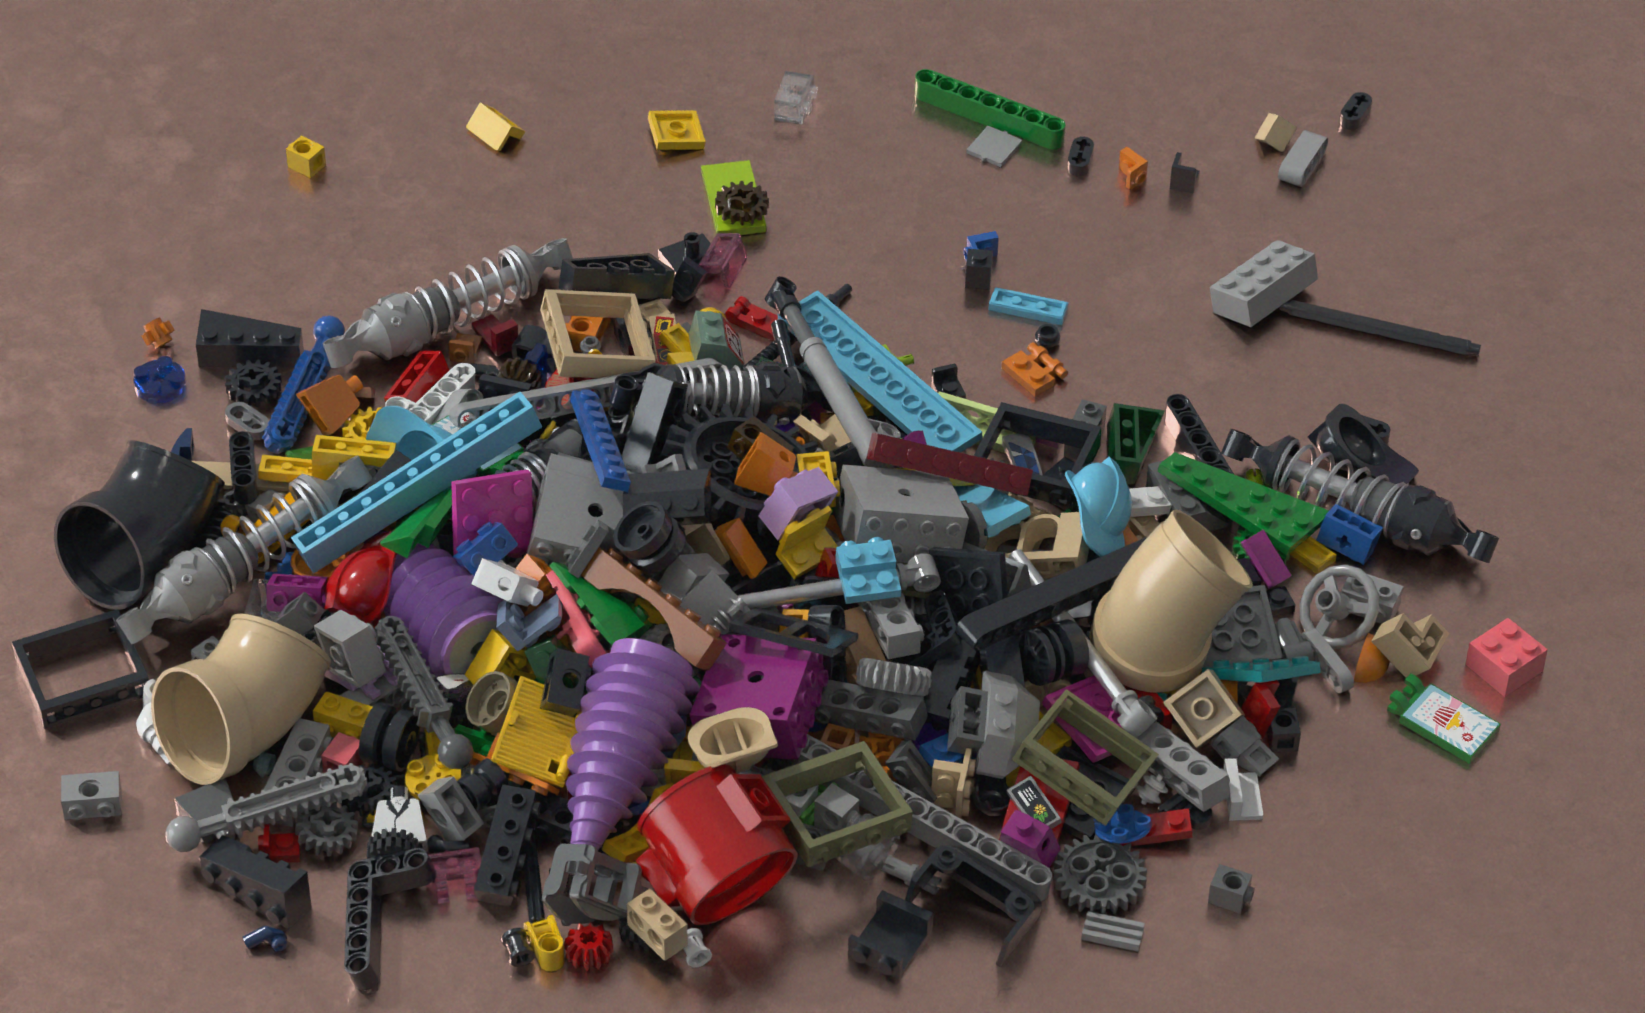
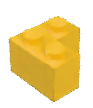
(499, 656)

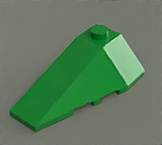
(612, 614)

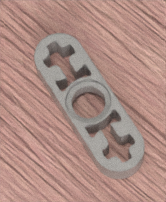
(1330, 664)

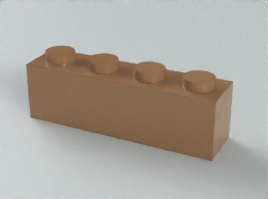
(864, 647)

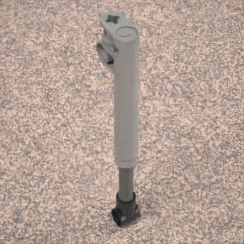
(828, 374)

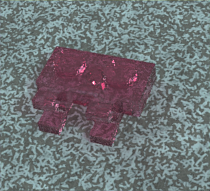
(455, 866)

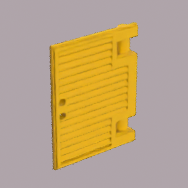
(535, 736)

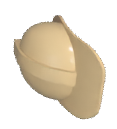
(732, 738)

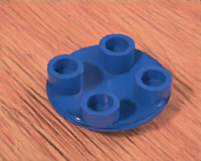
(1125, 826)

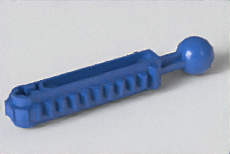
(308, 371)

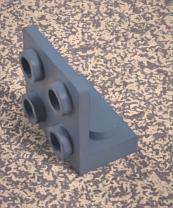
(523, 630)

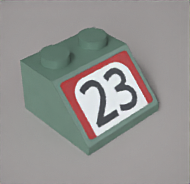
(715, 339)

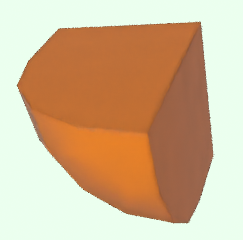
(1371, 662)

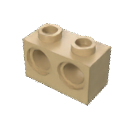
(657, 924)

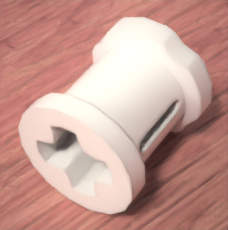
(696, 949)

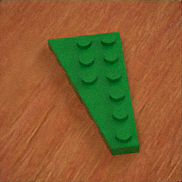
(1249, 504)

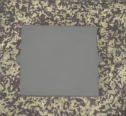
(994, 146)

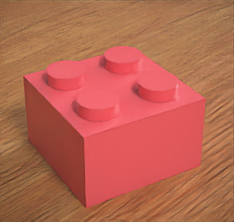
(1506, 657)

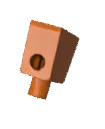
(331, 401)
(765, 465)

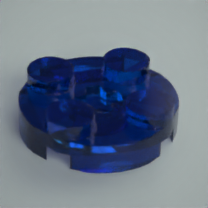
(162, 368)

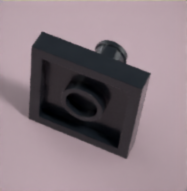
(692, 247)

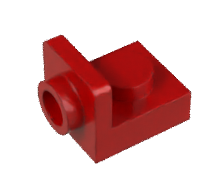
(279, 846)

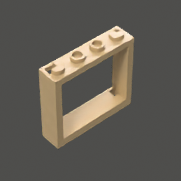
(595, 304)

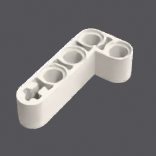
(427, 408)

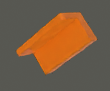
(741, 548)

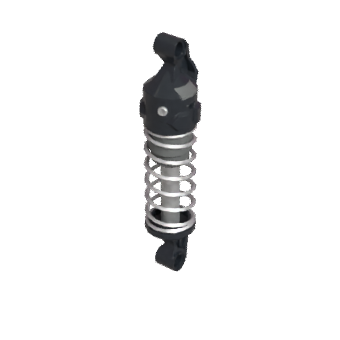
(1408, 513)

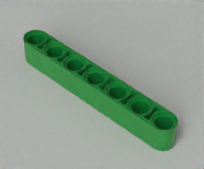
(990, 109)

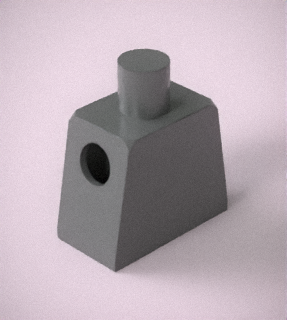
(205, 803)

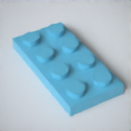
(997, 507)

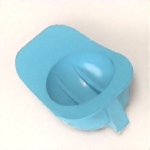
(408, 431)
(1103, 505)

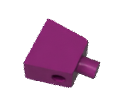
(1029, 837)

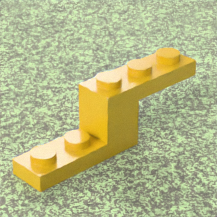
(327, 456)

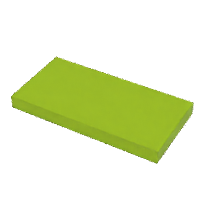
(721, 175)

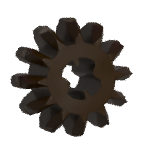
(521, 371)

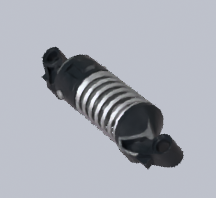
(763, 386)

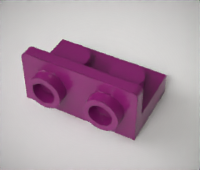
(285, 588)

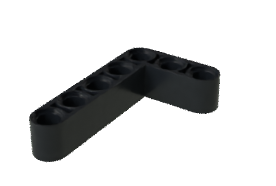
(366, 884)

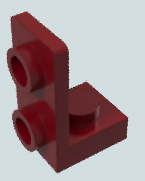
(495, 334)

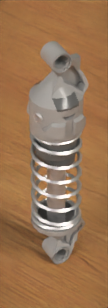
(408, 321)
(205, 577)

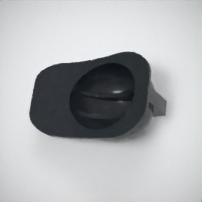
(1352, 438)

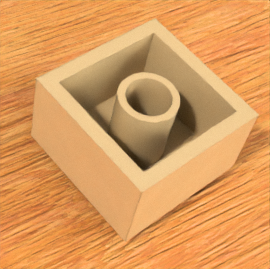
(1204, 708)

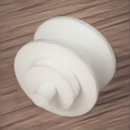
(1152, 789)

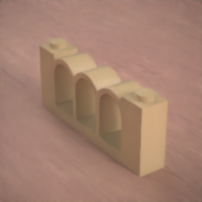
(1069, 546)

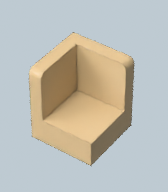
(1276, 131)

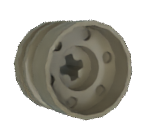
(490, 701)

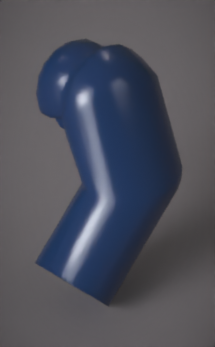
(268, 935)

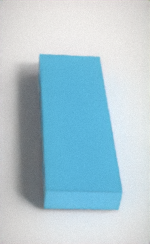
(1028, 306)

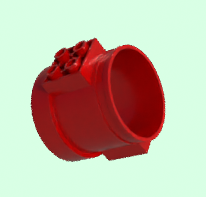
(715, 843)

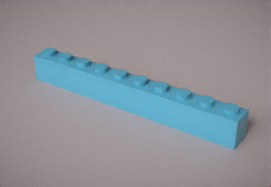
(416, 482)

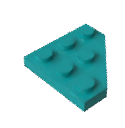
(1262, 670)

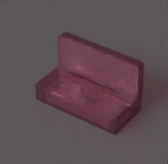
(725, 256)

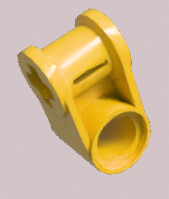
(546, 943)

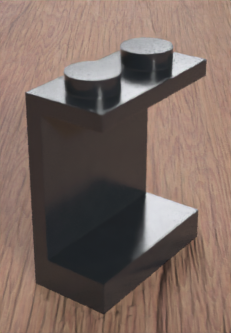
(892, 935)

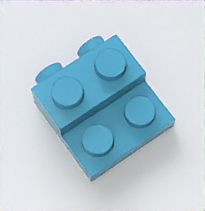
(867, 570)

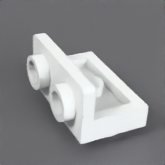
(1149, 502)

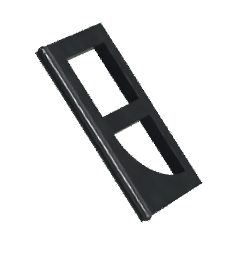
(836, 638)

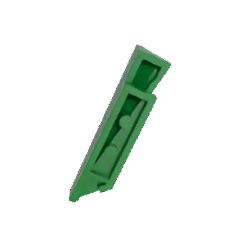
(422, 525)

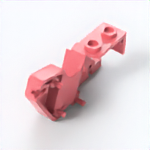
(576, 621)

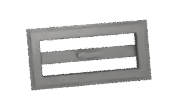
(1113, 927)

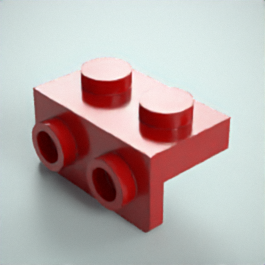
(1261, 705)

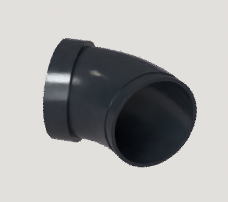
(134, 524)

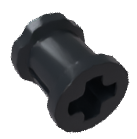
(518, 947)

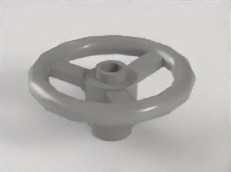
(1338, 605)

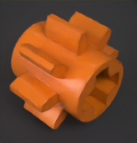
(158, 333)

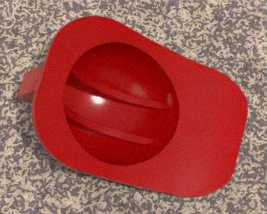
(362, 581)

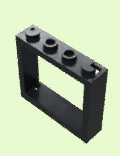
(1049, 428)
(90, 699)

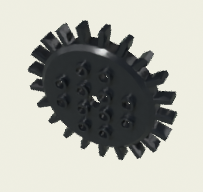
(705, 447)

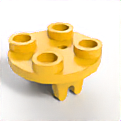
(425, 771)

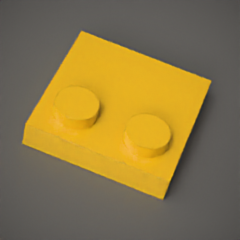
(676, 130)

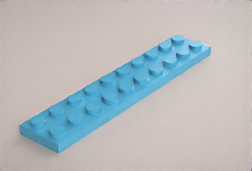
(886, 379)

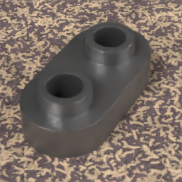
(245, 418)

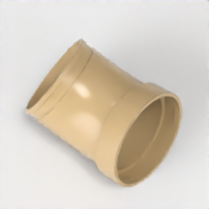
(1166, 605)
(237, 699)

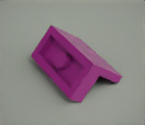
(1265, 559)

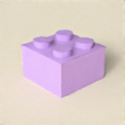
(796, 499)

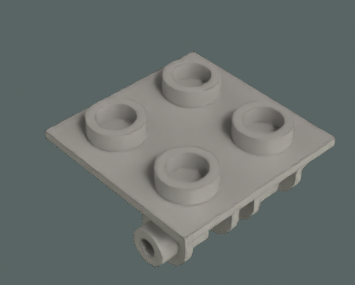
(715, 602)

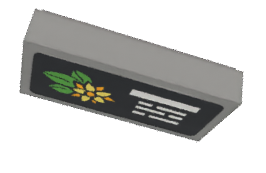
(1032, 801)

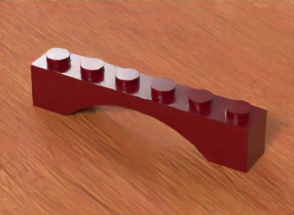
(949, 464)

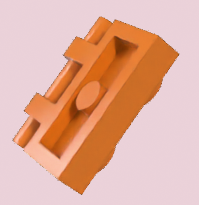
(1031, 375)

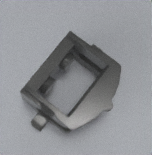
(580, 907)

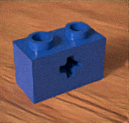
(1349, 534)

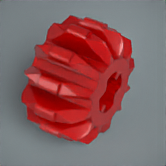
(588, 946)

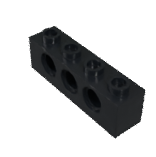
(556, 819)

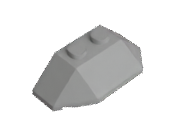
(1009, 719)

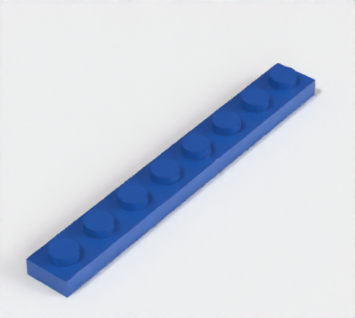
(600, 440)

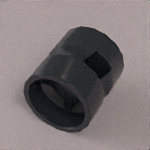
(483, 783)

